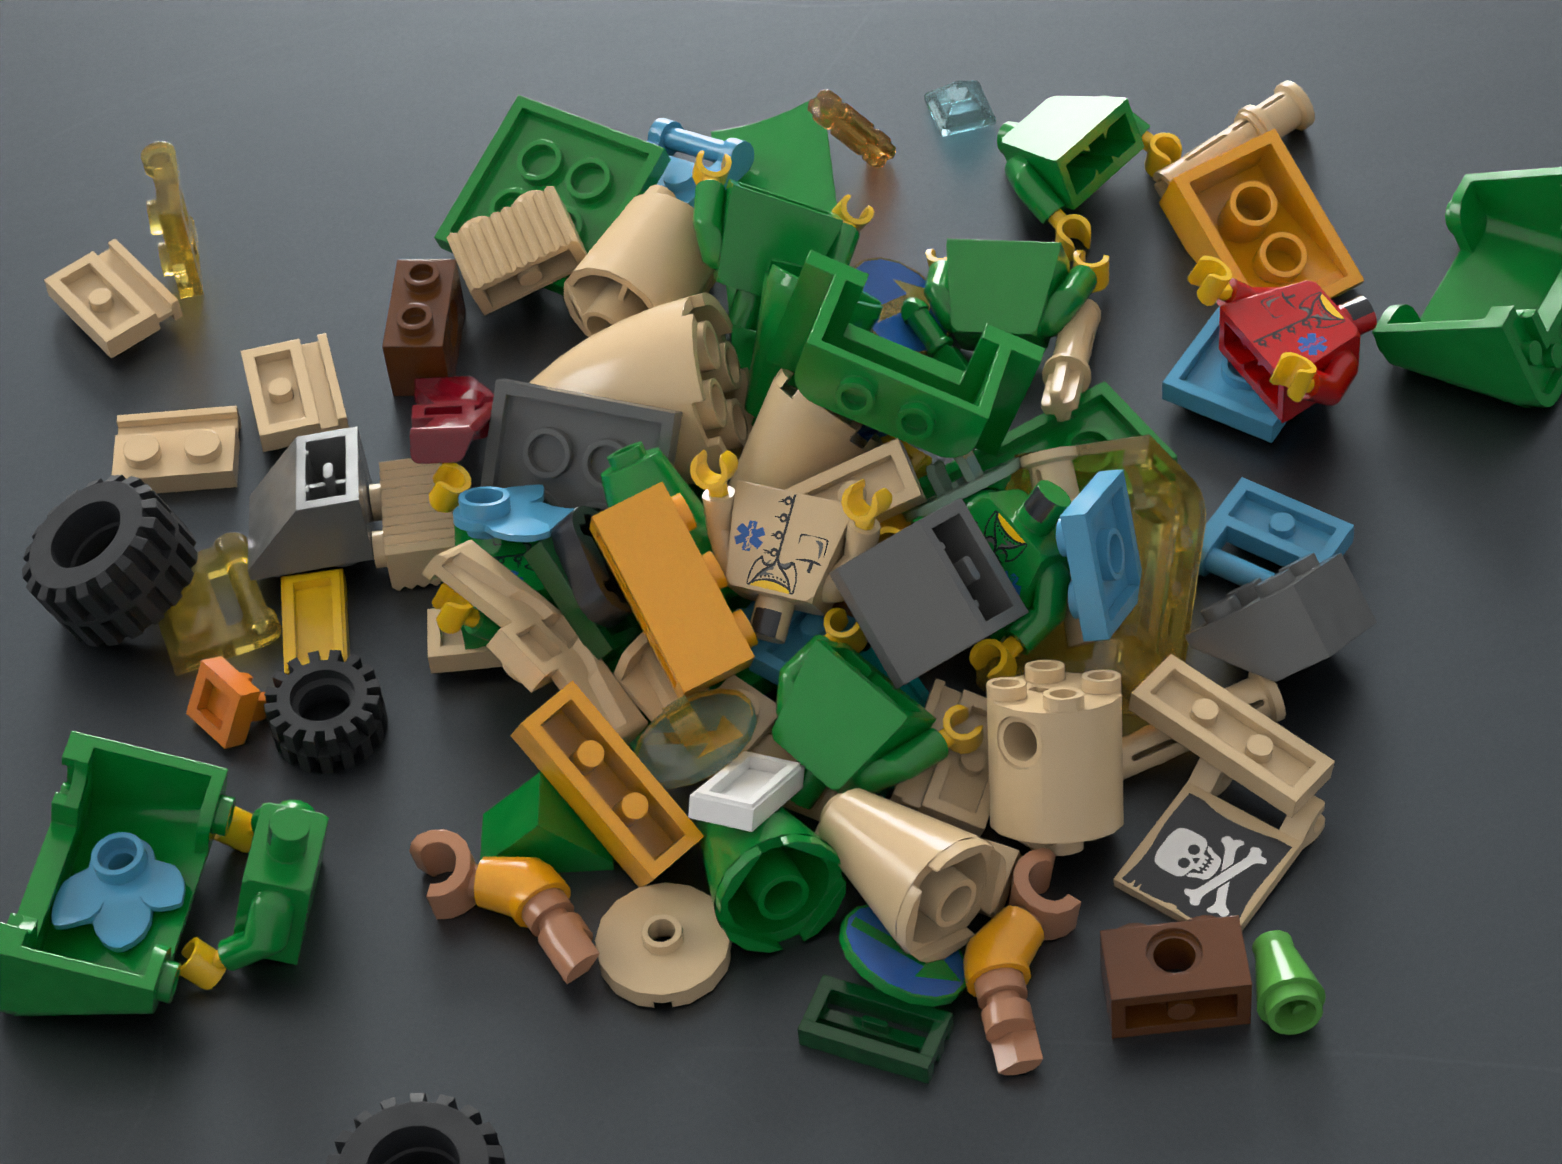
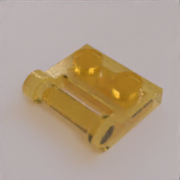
(170, 217)
(196, 625)

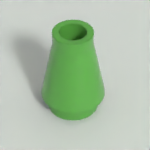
(1286, 988)

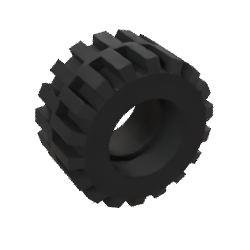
(110, 560)
(419, 1135)

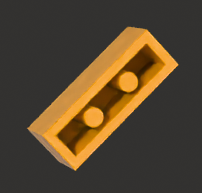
(674, 589)
(606, 785)

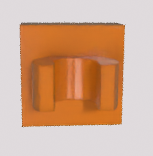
(225, 702)

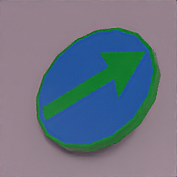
(893, 971)

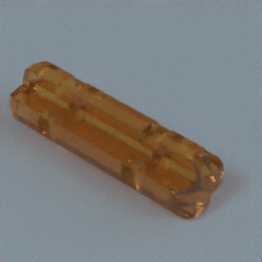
(851, 128)

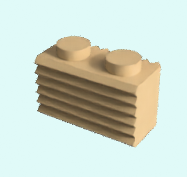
(517, 249)
(411, 527)

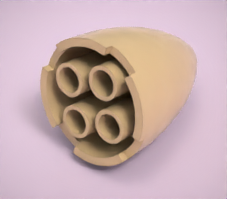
(670, 361)

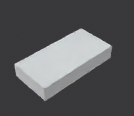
(747, 791)

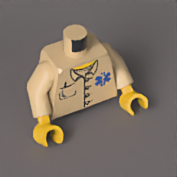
(783, 542)

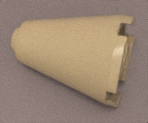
(796, 439)
(913, 870)

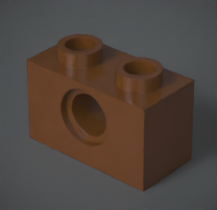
(423, 322)
(1149, 1000)

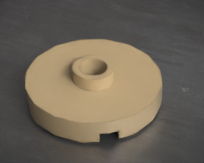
(666, 970)

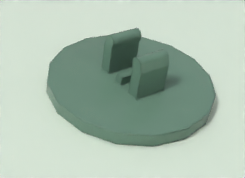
(972, 481)

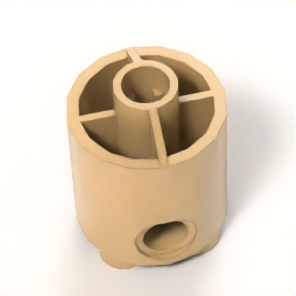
(638, 263)
(1055, 756)

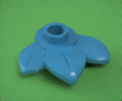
(507, 513)
(119, 892)

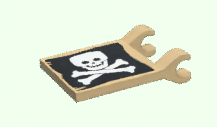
(1214, 855)

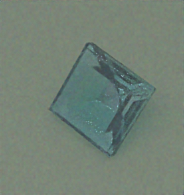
(959, 107)

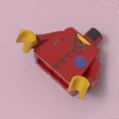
(1286, 339)

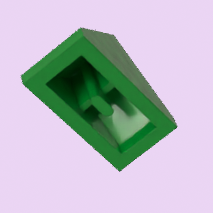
(544, 826)

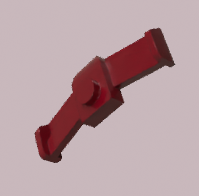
(448, 418)

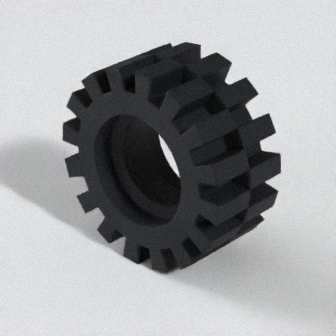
(333, 738)

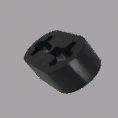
(588, 570)

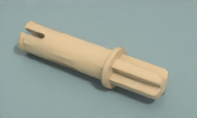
(1068, 370)

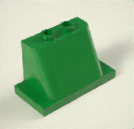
(894, 385)

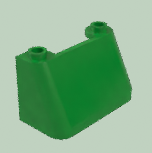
(1501, 301)
(110, 790)

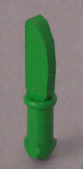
(938, 345)

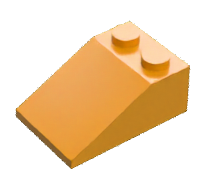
(1259, 219)

